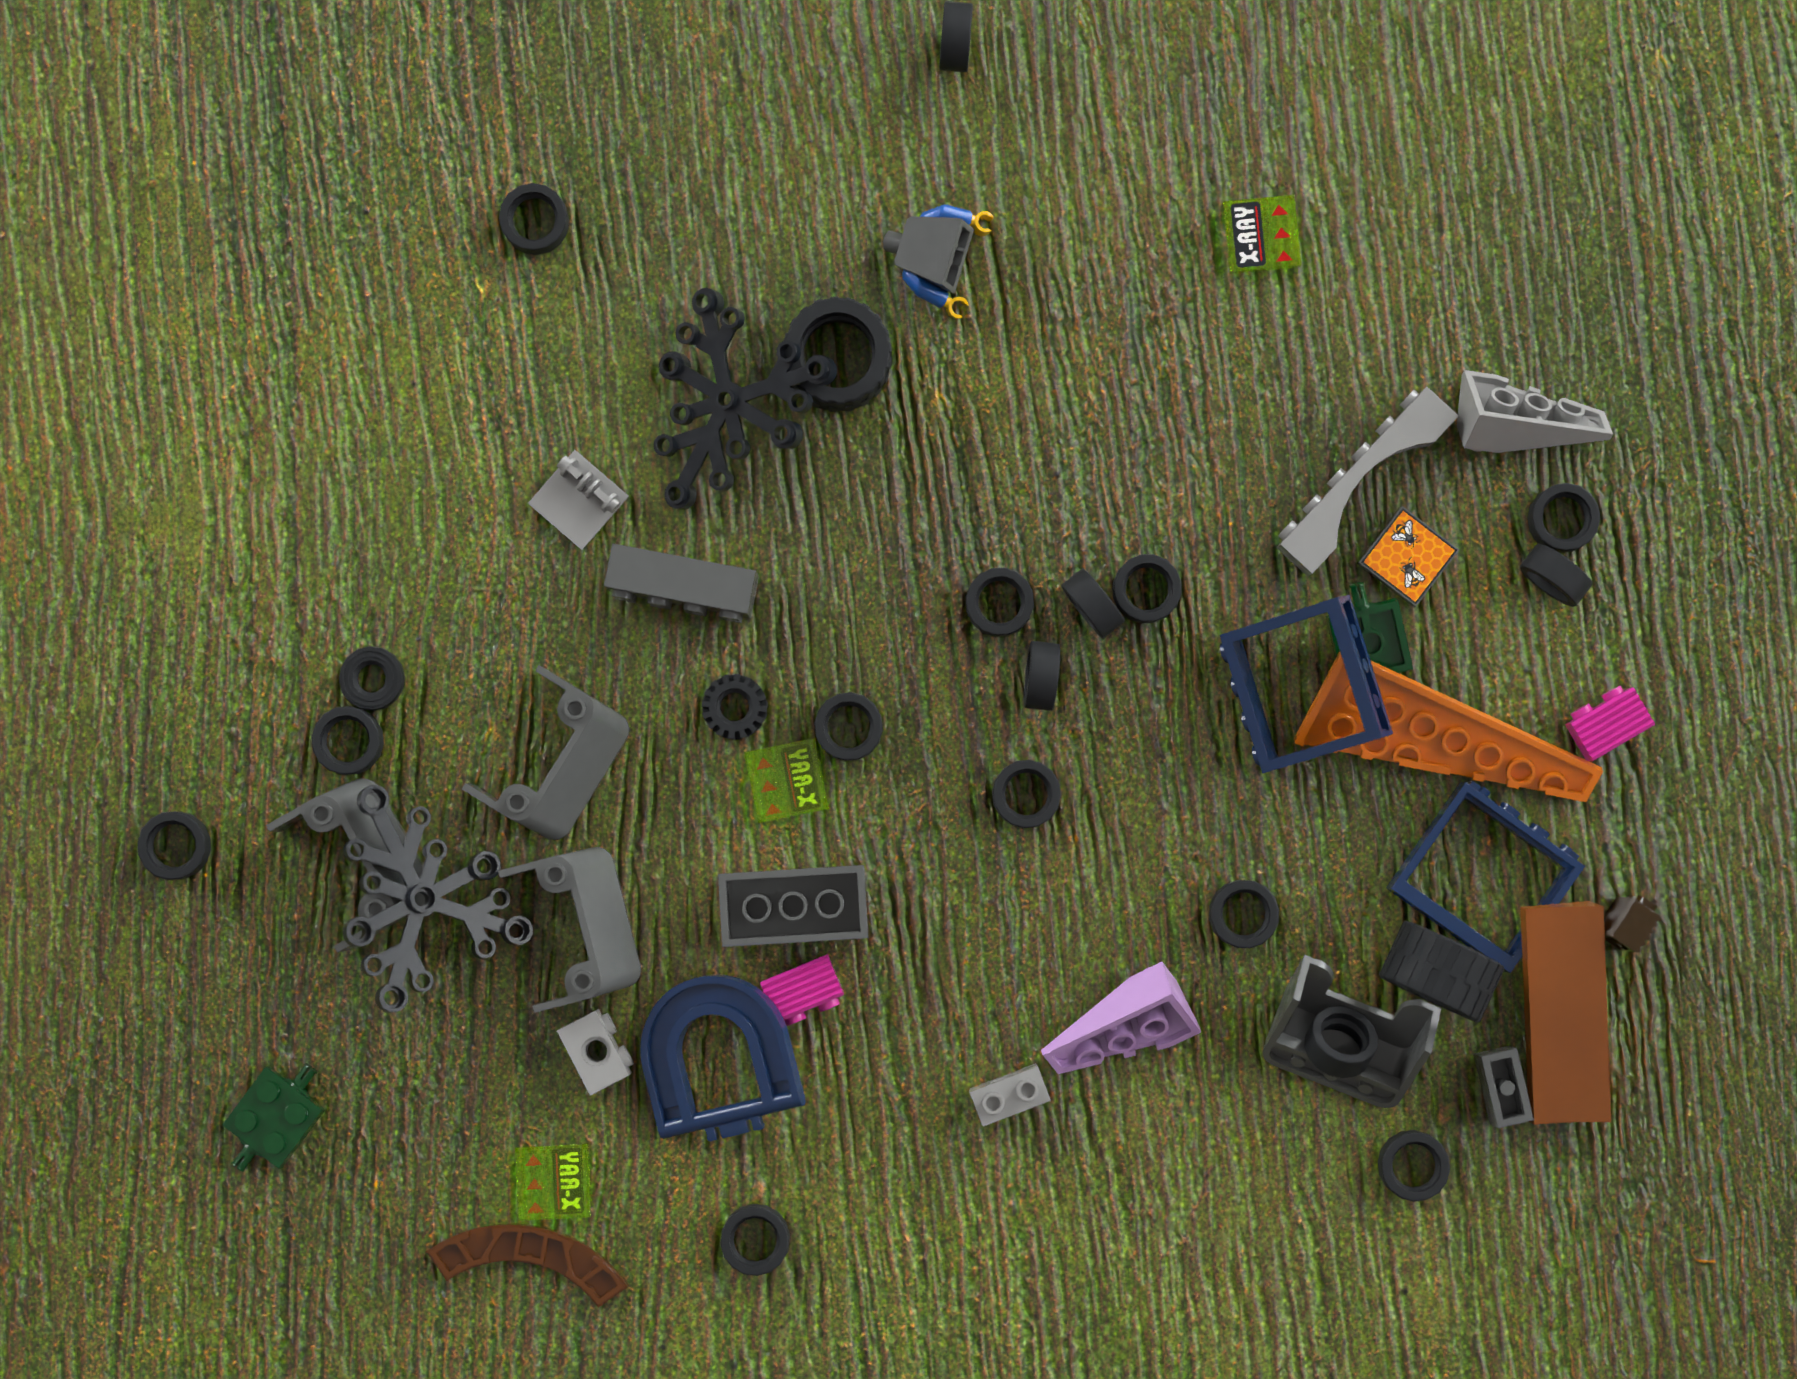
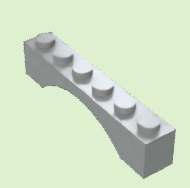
(1316, 535)

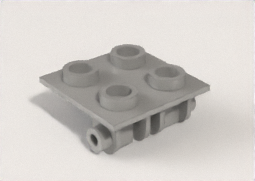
(578, 499)

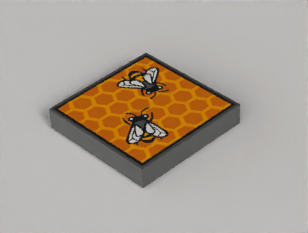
(1408, 556)

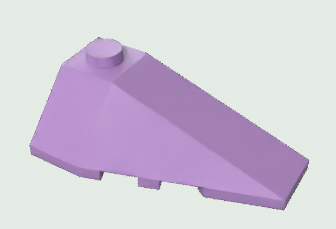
(1135, 1015)

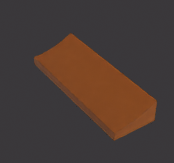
(1566, 1012)

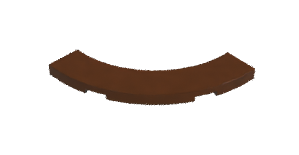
(533, 1246)

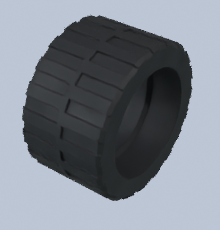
(860, 316)
(1441, 971)

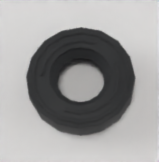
(350, 673)

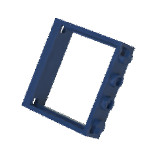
(1358, 670)
(1508, 818)

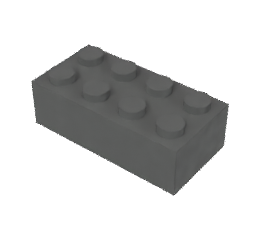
(681, 581)
(793, 905)

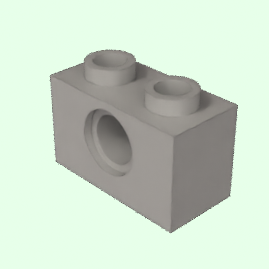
(596, 1073)
(1009, 1094)

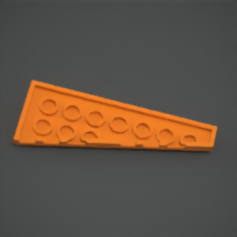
(1444, 737)

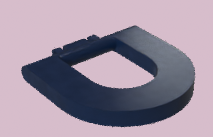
(768, 1046)

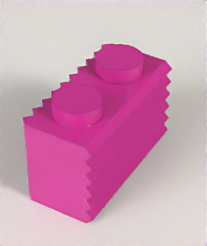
(1609, 723)
(804, 988)

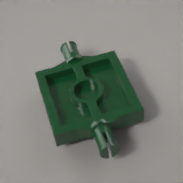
(1381, 630)
(274, 1117)

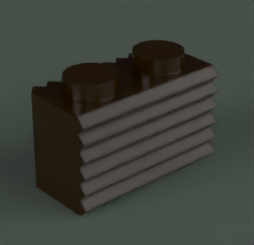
(1630, 922)

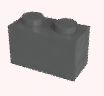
(1503, 1086)

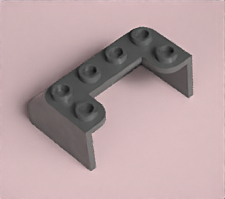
(1403, 1038)

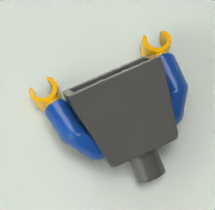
(934, 252)

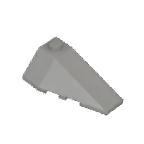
(1511, 419)

